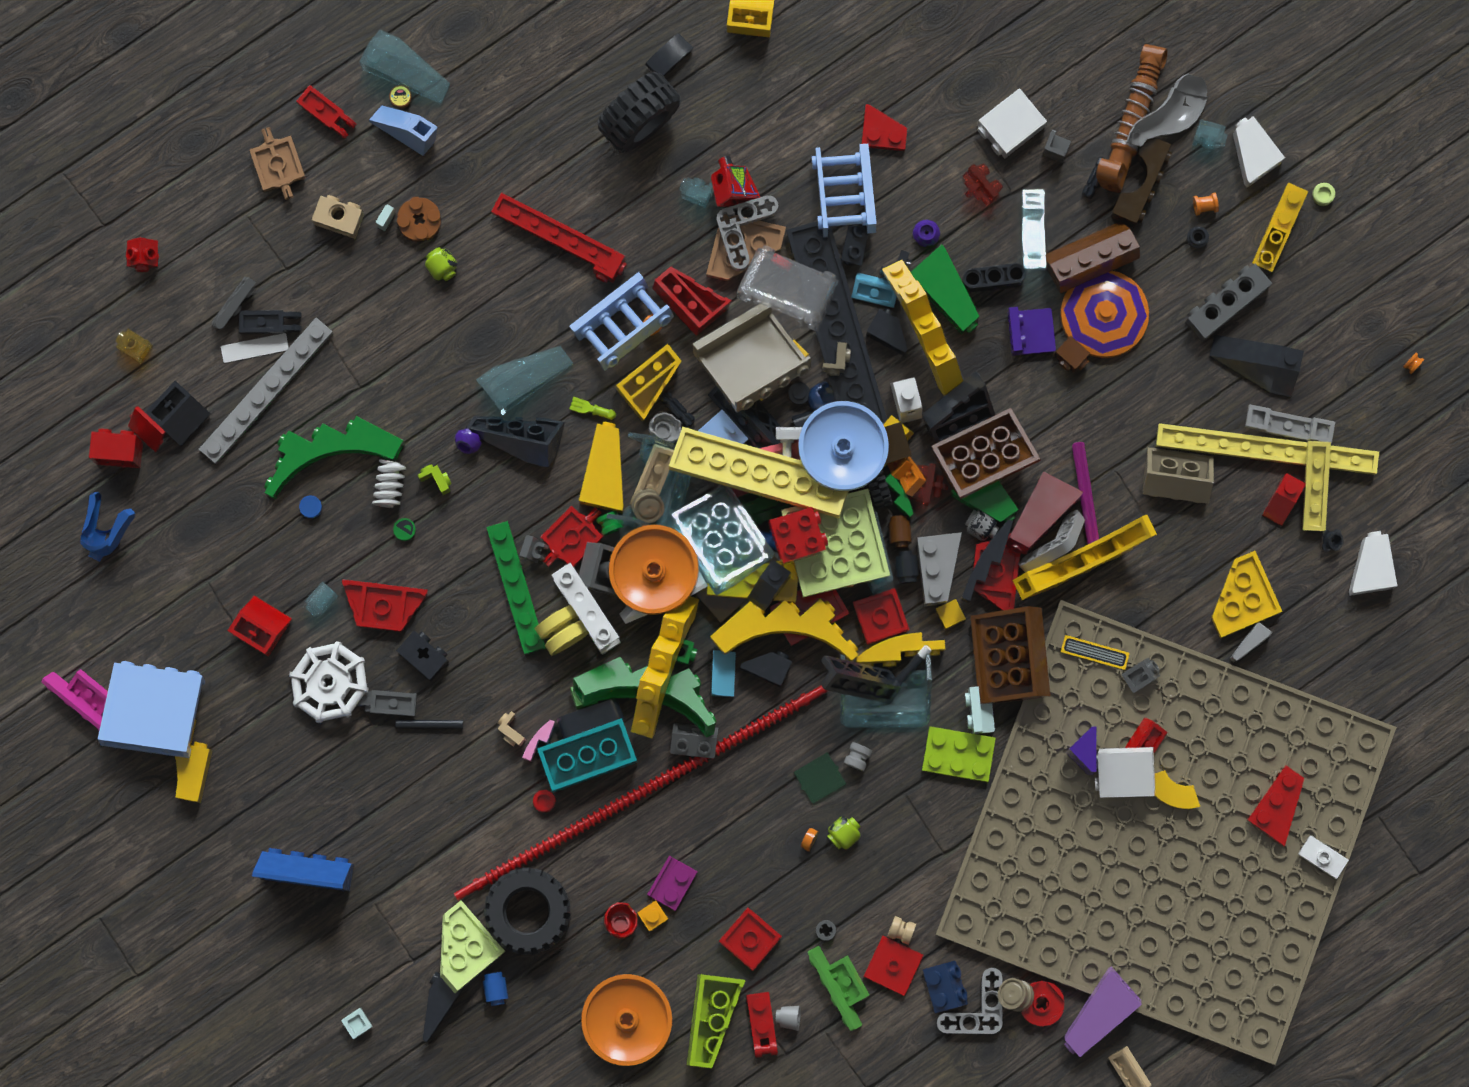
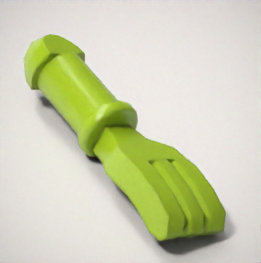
(584, 407)

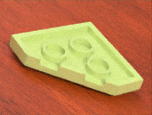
(465, 947)

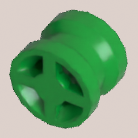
(609, 526)

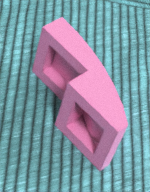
(543, 735)

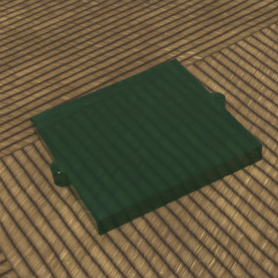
(820, 777)

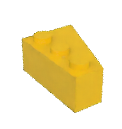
(647, 382)

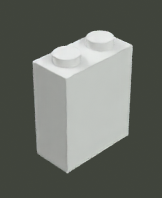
(1011, 123)
(1125, 772)

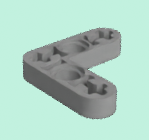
(734, 227)
(1064, 542)
(986, 1011)

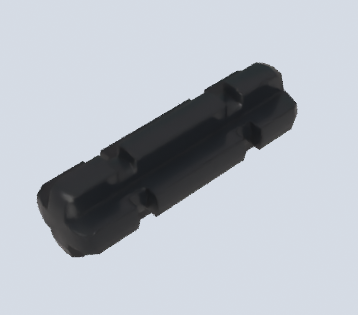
(1092, 183)
(676, 408)

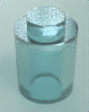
(320, 599)

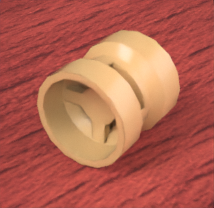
(901, 930)

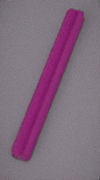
(1086, 498)

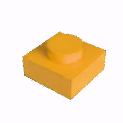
(652, 915)

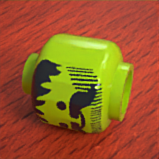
(441, 264)
(844, 832)

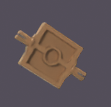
(277, 163)

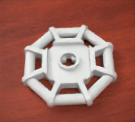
(331, 694)

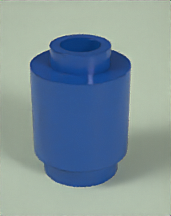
(495, 988)

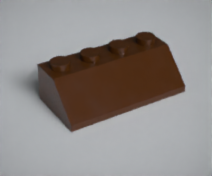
(1092, 256)

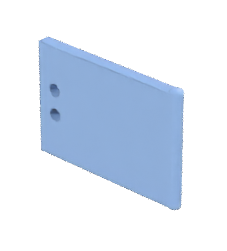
(724, 428)

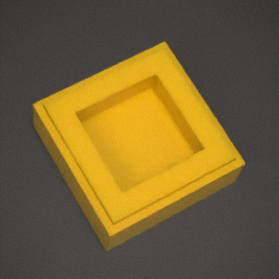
(950, 614)

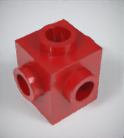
(142, 254)

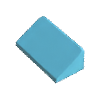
(873, 290)
(723, 674)

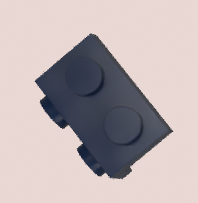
(945, 986)

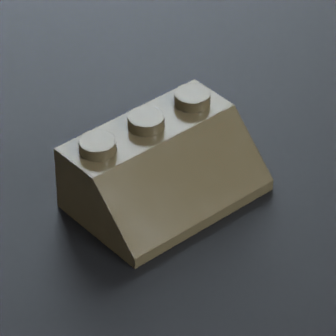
(1178, 475)

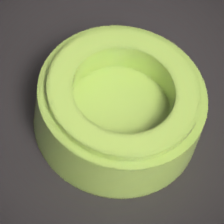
(1323, 194)

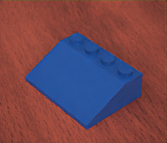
(304, 870)

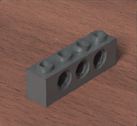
(1257, 283)

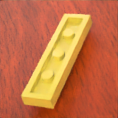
(1316, 485)

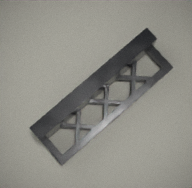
(758, 433)
(860, 680)

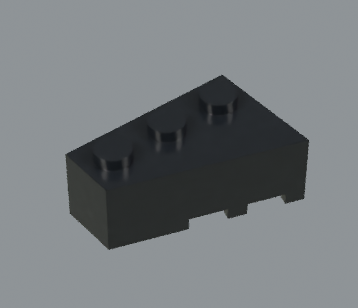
(959, 409)

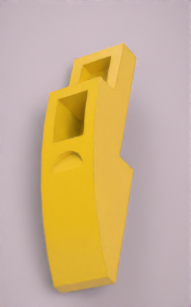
(1280, 227)
(890, 650)

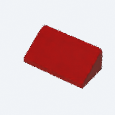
(1147, 735)

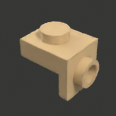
(511, 735)

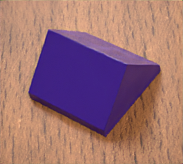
(1084, 751)

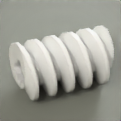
(389, 484)

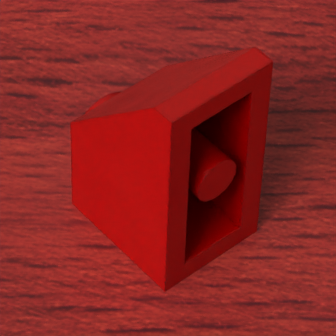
(1283, 499)

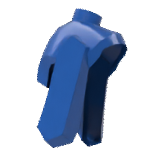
(94, 539)

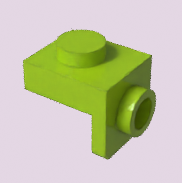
(441, 479)

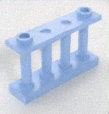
(864, 198)
(609, 306)

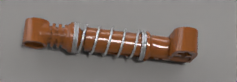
(1113, 172)

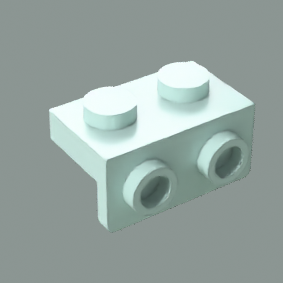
(981, 715)

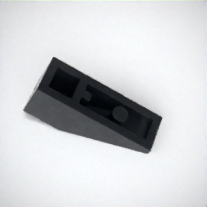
(440, 1001)

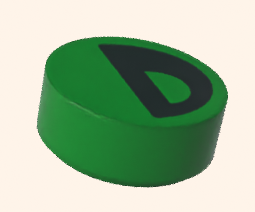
(404, 529)

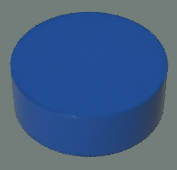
(310, 506)

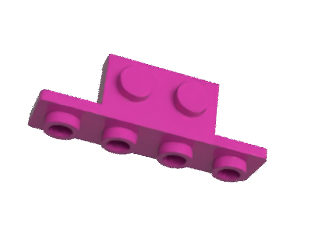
(81, 694)

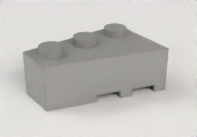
(937, 564)

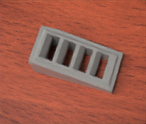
(1253, 639)

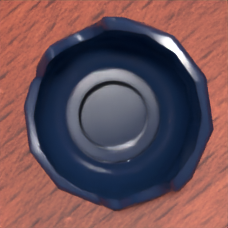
(820, 395)

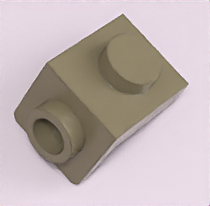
(842, 357)

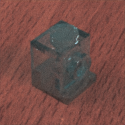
(1210, 135)
(696, 191)

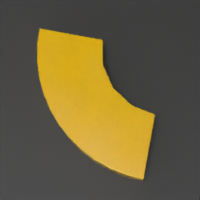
(1174, 794)

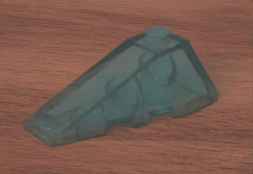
(398, 63)
(519, 378)

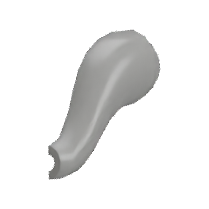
(1172, 115)

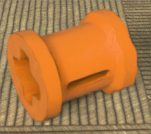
(1205, 204)

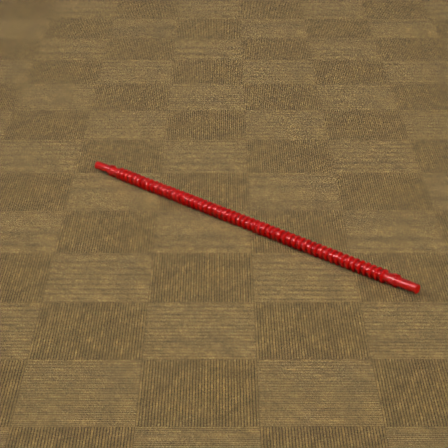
(478, 884)

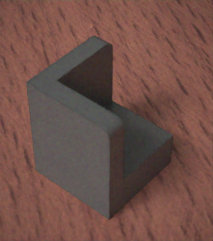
(1056, 147)

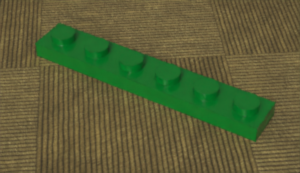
(515, 586)

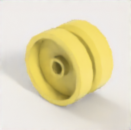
(563, 630)

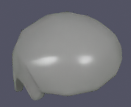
(665, 427)

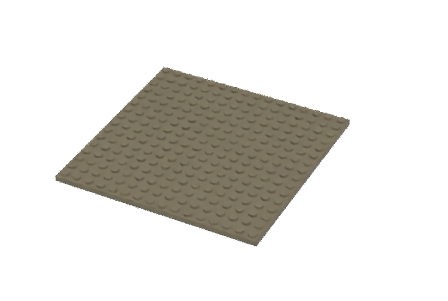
(1180, 902)

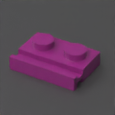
(672, 883)

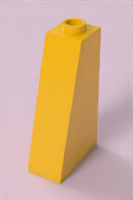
(603, 475)

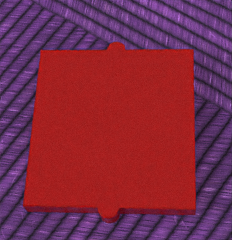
(146, 428)

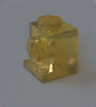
(136, 352)

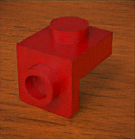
(616, 267)

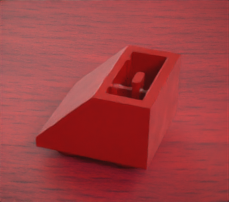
(260, 625)

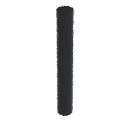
(429, 724)

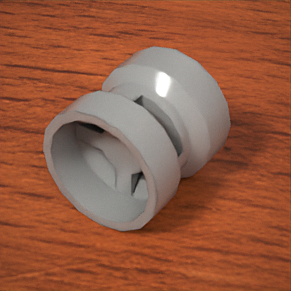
(857, 756)

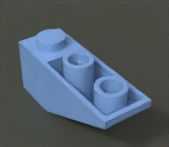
(406, 128)

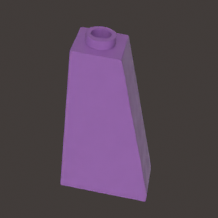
(1103, 1011)

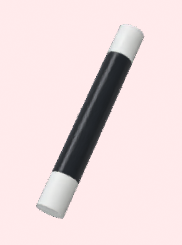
(913, 664)

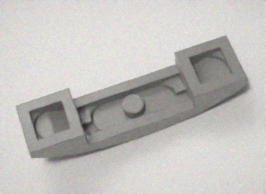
(1289, 425)

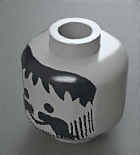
(981, 525)

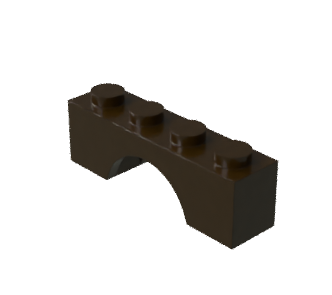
(1130, 205)

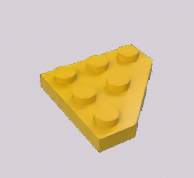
(1244, 597)

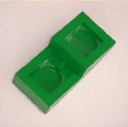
(902, 502)

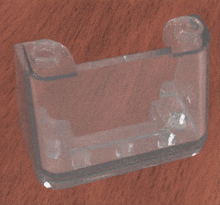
(788, 287)

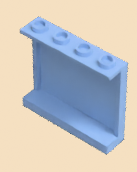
(150, 709)

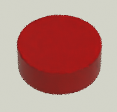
(544, 801)

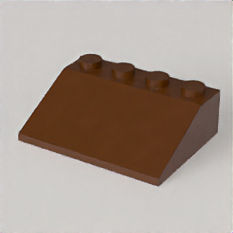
(985, 453)
(1010, 655)

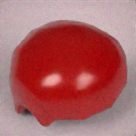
(620, 920)

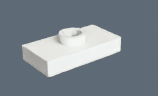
(1323, 857)

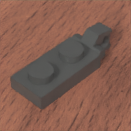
(389, 703)

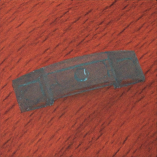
(1033, 229)

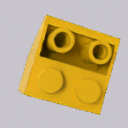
(750, 17)

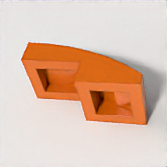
(908, 474)

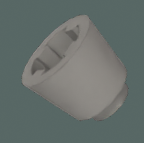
(789, 1017)

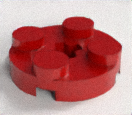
(1054, 1004)

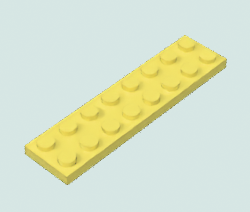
(753, 471)

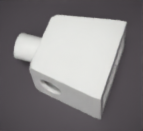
(907, 400)

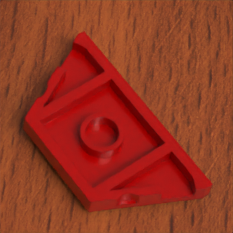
(999, 584)
(382, 605)

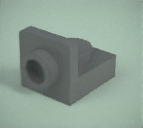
(1141, 674)

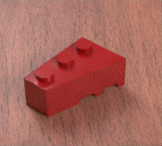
(689, 300)

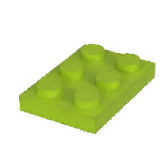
(958, 754)

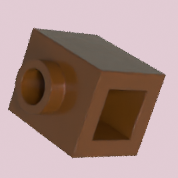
(1072, 355)

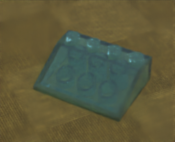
(722, 538)

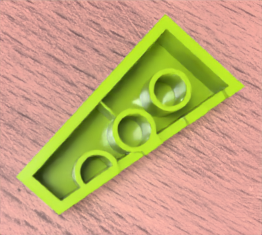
(711, 1016)

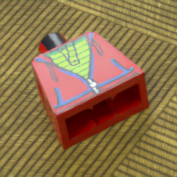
(732, 184)

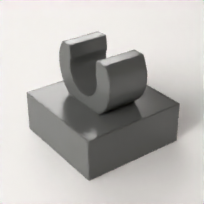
(532, 549)

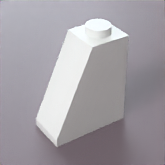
(1255, 151)
(1374, 566)

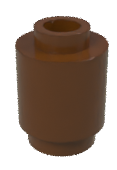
(899, 532)

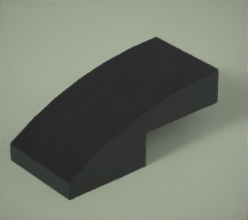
(669, 55)

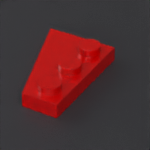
(1278, 805)

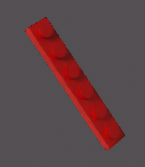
(553, 231)

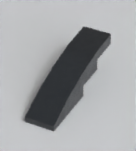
(991, 555)

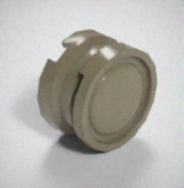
(647, 505)
(1015, 994)

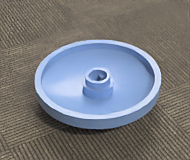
(843, 446)

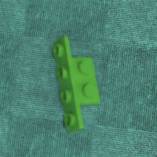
(842, 983)

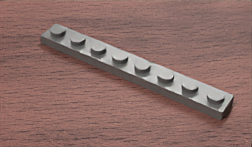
(266, 391)

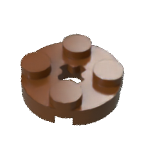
(406, 220)

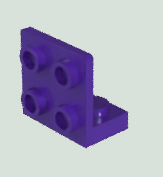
(1031, 331)

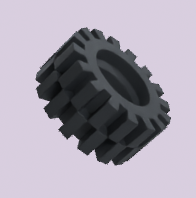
(879, 492)

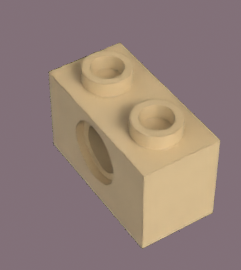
(347, 225)

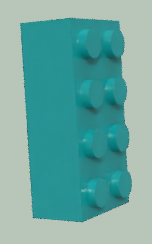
(587, 755)

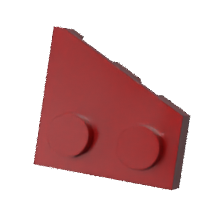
(882, 131)

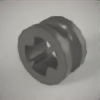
(829, 924)

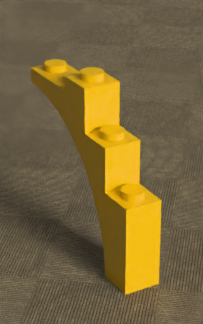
(926, 326)
(1085, 558)
(814, 623)
(660, 667)
(193, 771)

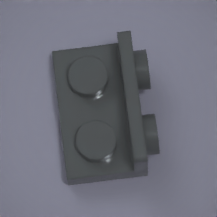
(691, 741)

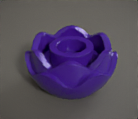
(929, 239)
(467, 441)

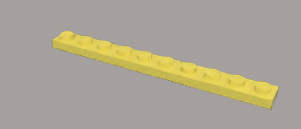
(1261, 448)

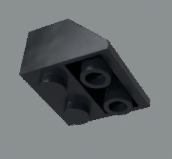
(178, 413)

